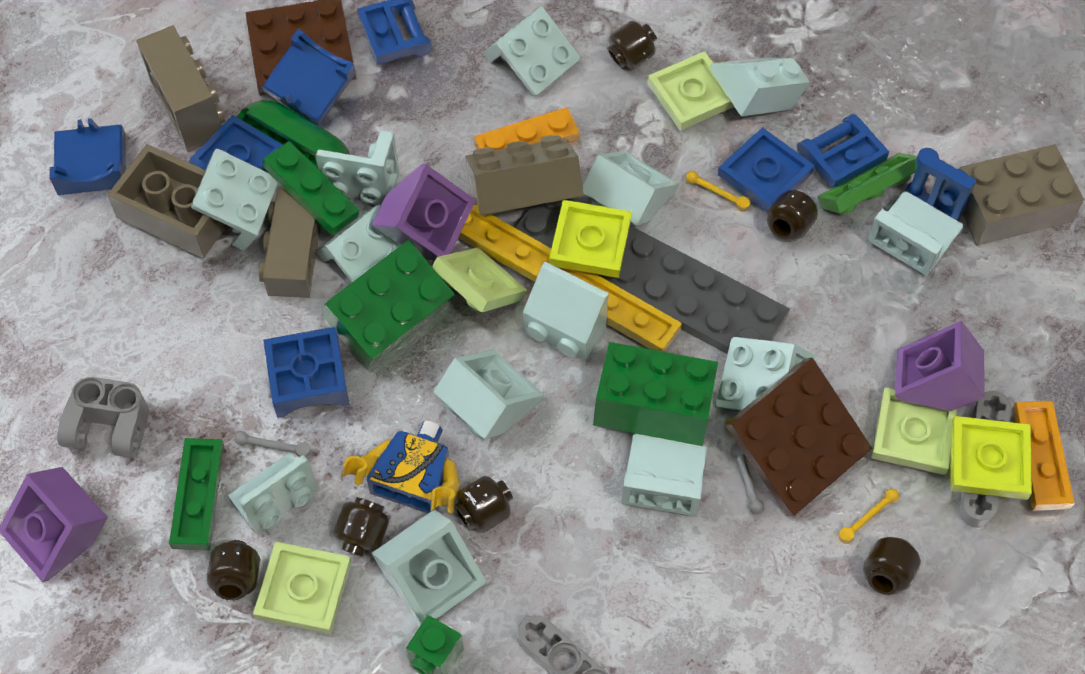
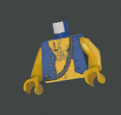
(409, 470)

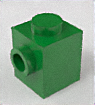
(434, 647)

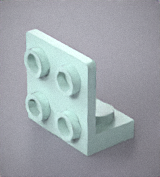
(535, 51)
(363, 177)
(235, 196)
(914, 232)
(358, 246)
(753, 368)
(664, 475)
(274, 492)

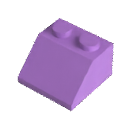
(425, 212)
(941, 369)
(51, 521)

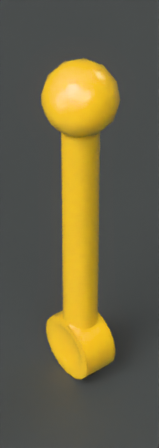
(742, 203)
(847, 534)

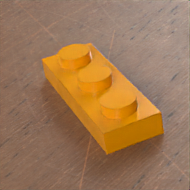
(531, 130)
(1048, 465)

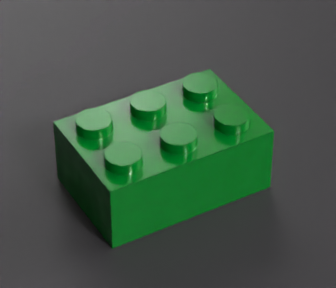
(387, 304)
(655, 393)

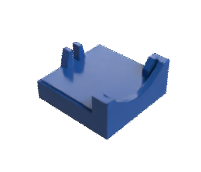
(309, 78)
(88, 158)
(305, 370)

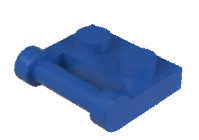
(384, 34)
(847, 158)
(950, 188)

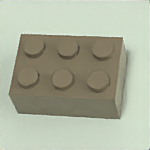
(181, 86)
(524, 174)
(1020, 195)
(158, 199)

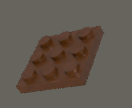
(273, 28)
(798, 436)

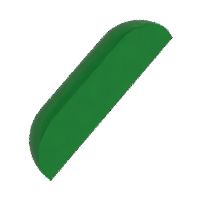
(286, 125)

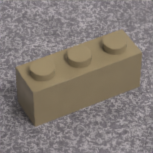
(289, 248)

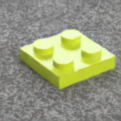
(590, 238)
(991, 457)

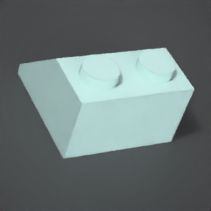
(761, 84)
(629, 185)
(565, 312)
(487, 393)
(429, 566)

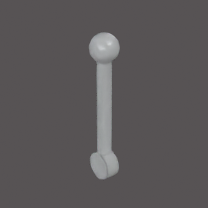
(300, 449)
(756, 505)

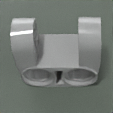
(106, 410)

